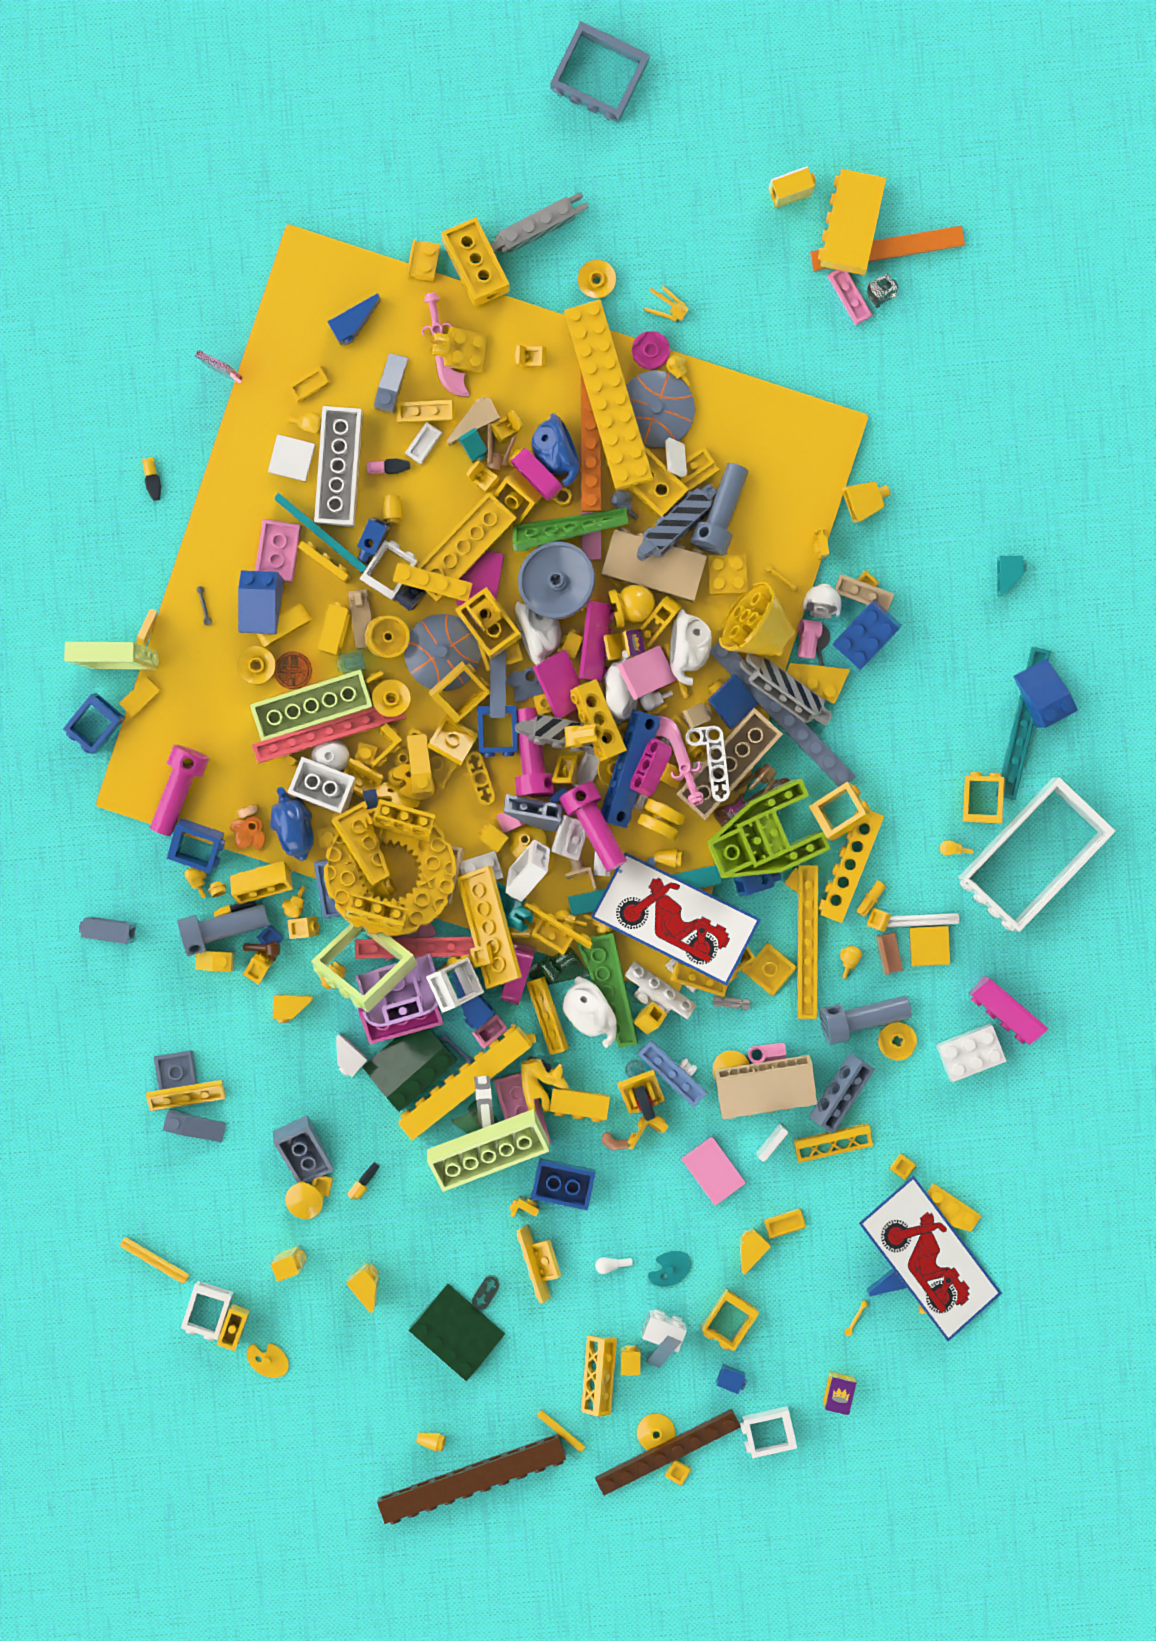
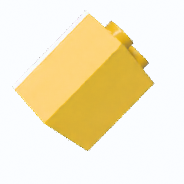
(792, 187)

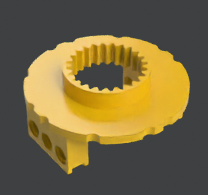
(436, 870)

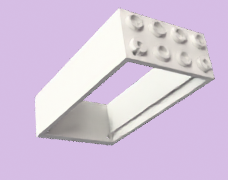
(1083, 809)

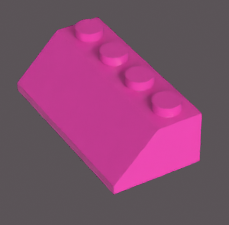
(594, 648)
(1007, 1010)
(378, 1034)

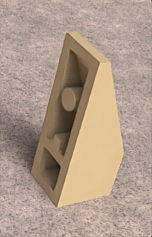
(477, 417)

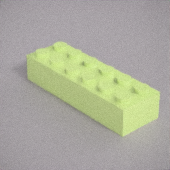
(312, 705)
(488, 1150)

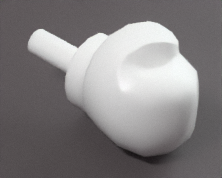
(653, 700)

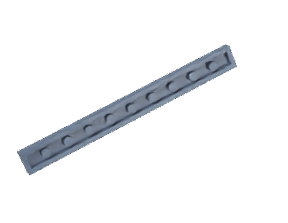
(787, 721)

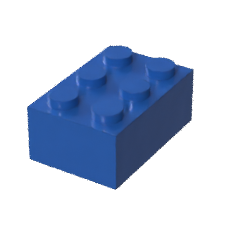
(867, 634)
(563, 1184)

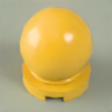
(632, 604)

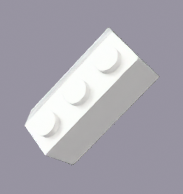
(322, 786)

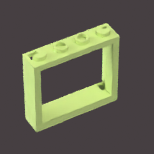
(111, 655)
(382, 987)

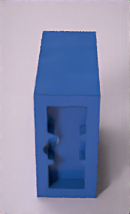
(103, 707)
(506, 751)
(200, 831)

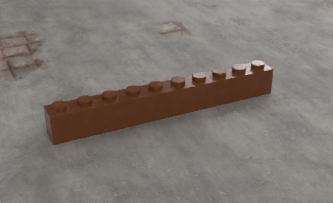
(471, 1478)

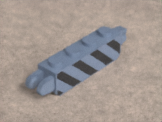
(677, 523)

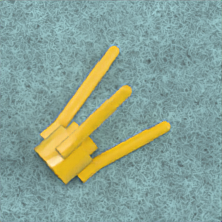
(678, 308)

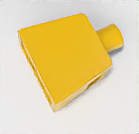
(864, 499)

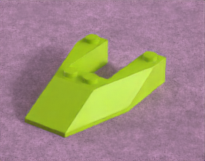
(756, 841)

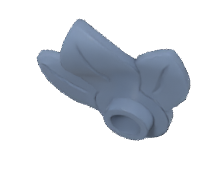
(524, 686)

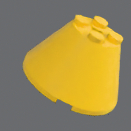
(756, 623)

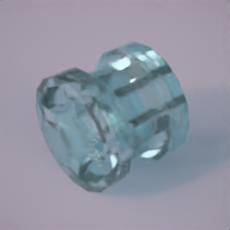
(633, 1066)

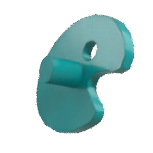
(674, 1264)

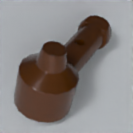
(272, 949)

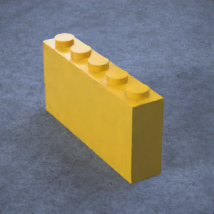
(852, 221)

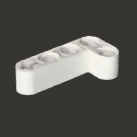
(713, 764)

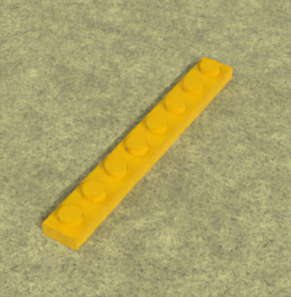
(807, 942)

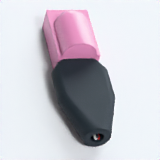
(389, 466)

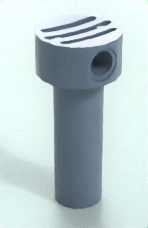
(713, 534)
(197, 934)
(839, 1023)

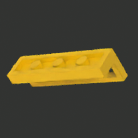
(828, 1137)
(602, 1376)

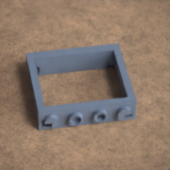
(614, 45)

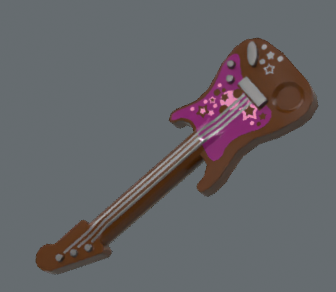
(727, 812)

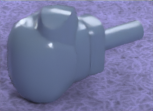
(623, 499)

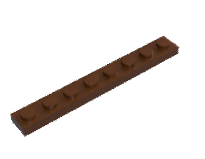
(667, 1452)

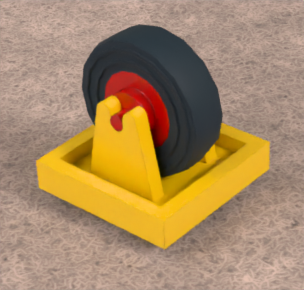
(641, 1094)

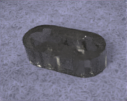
(489, 1294)

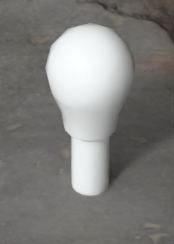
(605, 1265)

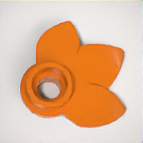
(248, 835)

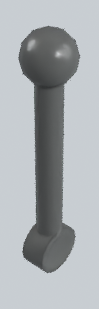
(207, 621)

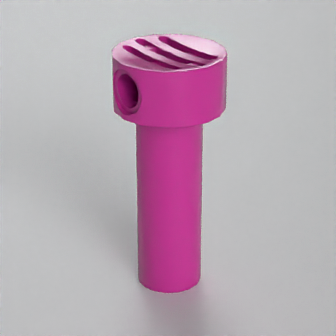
(534, 780)
(177, 787)
(594, 823)

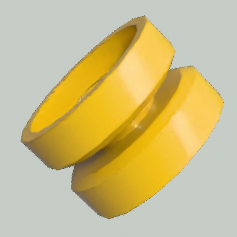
(375, 636)
(661, 819)

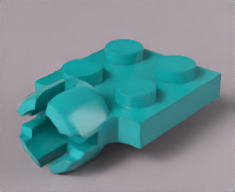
(514, 910)

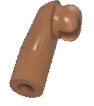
(612, 1144)

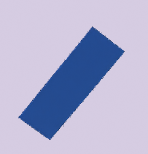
(370, 798)

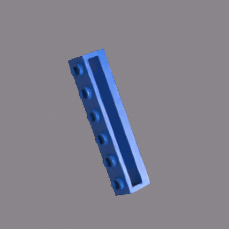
(620, 796)

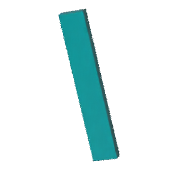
(320, 533)

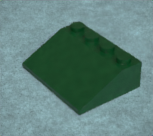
(409, 1066)
(456, 1332)

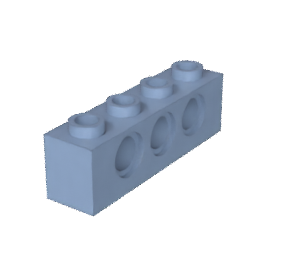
(841, 1093)

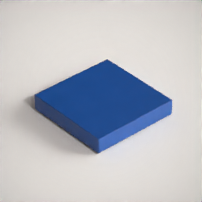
(732, 701)

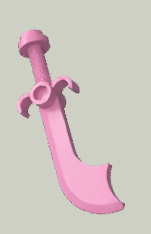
(449, 378)
(670, 731)

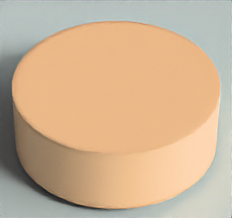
(246, 811)

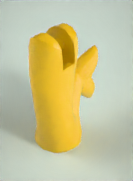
(532, 1071)

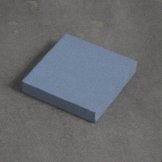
(175, 1070)

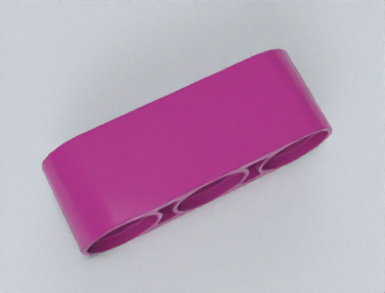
(536, 474)
(651, 767)
(513, 990)

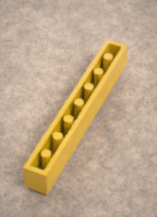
(463, 1085)

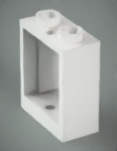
(394, 547)
(527, 870)
(444, 991)
(213, 1292)
(764, 1416)

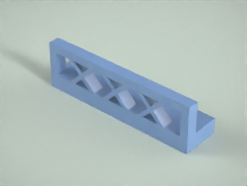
(672, 1073)

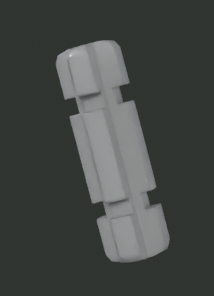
(729, 1002)

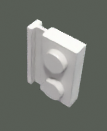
(569, 838)
(482, 861)

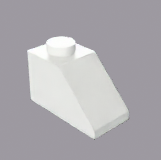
(349, 1056)

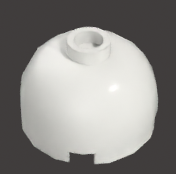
(822, 601)
(331, 754)

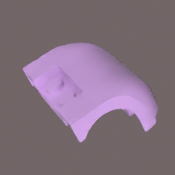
(407, 1000)

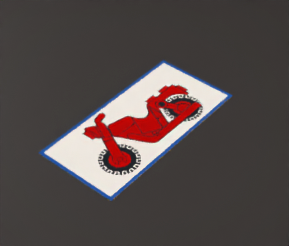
(676, 919)
(930, 1258)

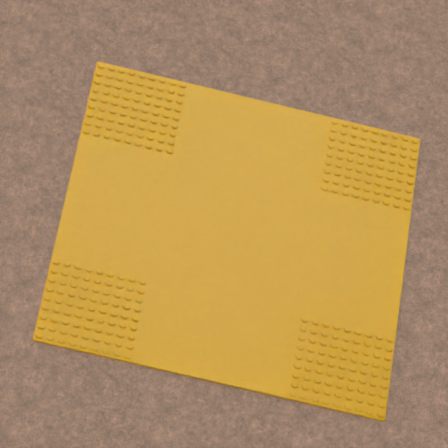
(787, 440)

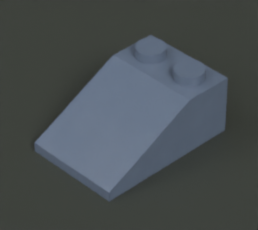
(302, 1150)

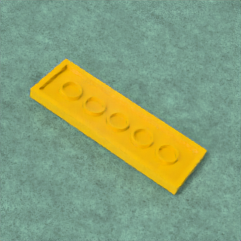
(469, 540)
(489, 925)

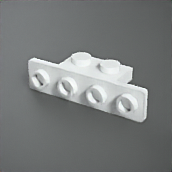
(655, 990)

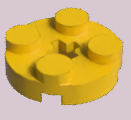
(906, 1046)

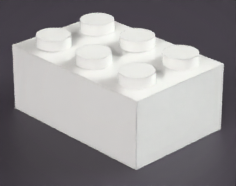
(971, 1052)

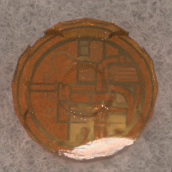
(293, 670)

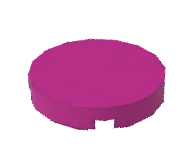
(650, 350)

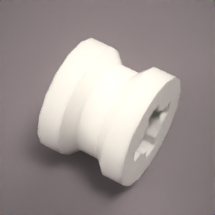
(690, 1069)

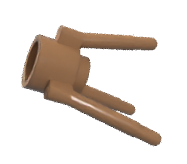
(494, 459)
(763, 775)

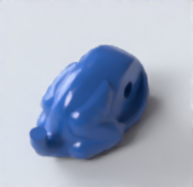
(555, 449)
(292, 824)

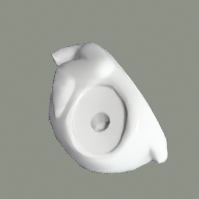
(538, 633)
(688, 645)
(617, 693)
(590, 1011)

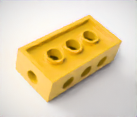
(481, 251)
(661, 478)

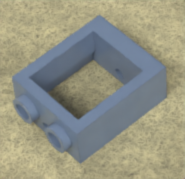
(107, 930)

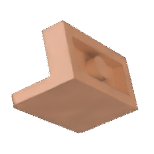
(889, 953)

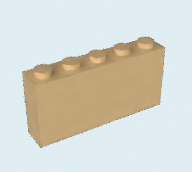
(672, 574)
(766, 1087)

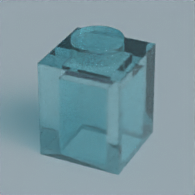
(351, 662)

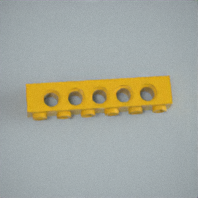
(839, 870)

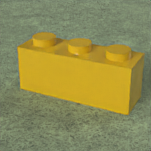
(261, 882)
(579, 1104)
(288, 1263)

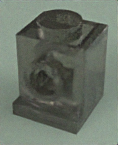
(882, 290)

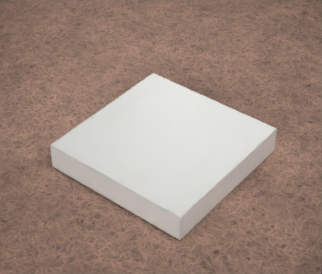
(291, 458)
(772, 1142)

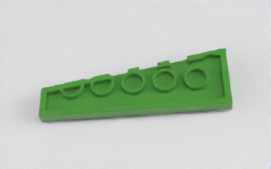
(557, 529)
(608, 976)

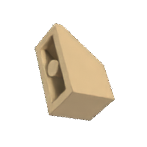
(697, 715)

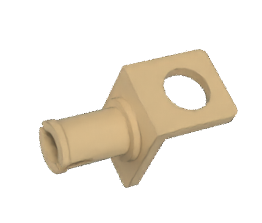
(578, 870)

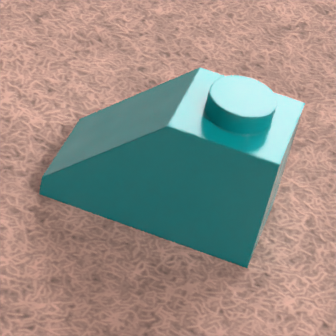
(473, 446)
(1009, 571)

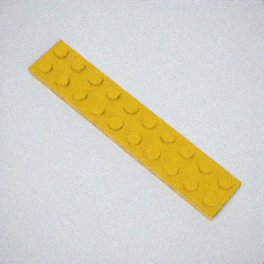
(608, 395)

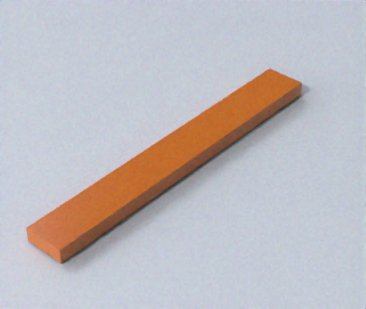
(908, 245)

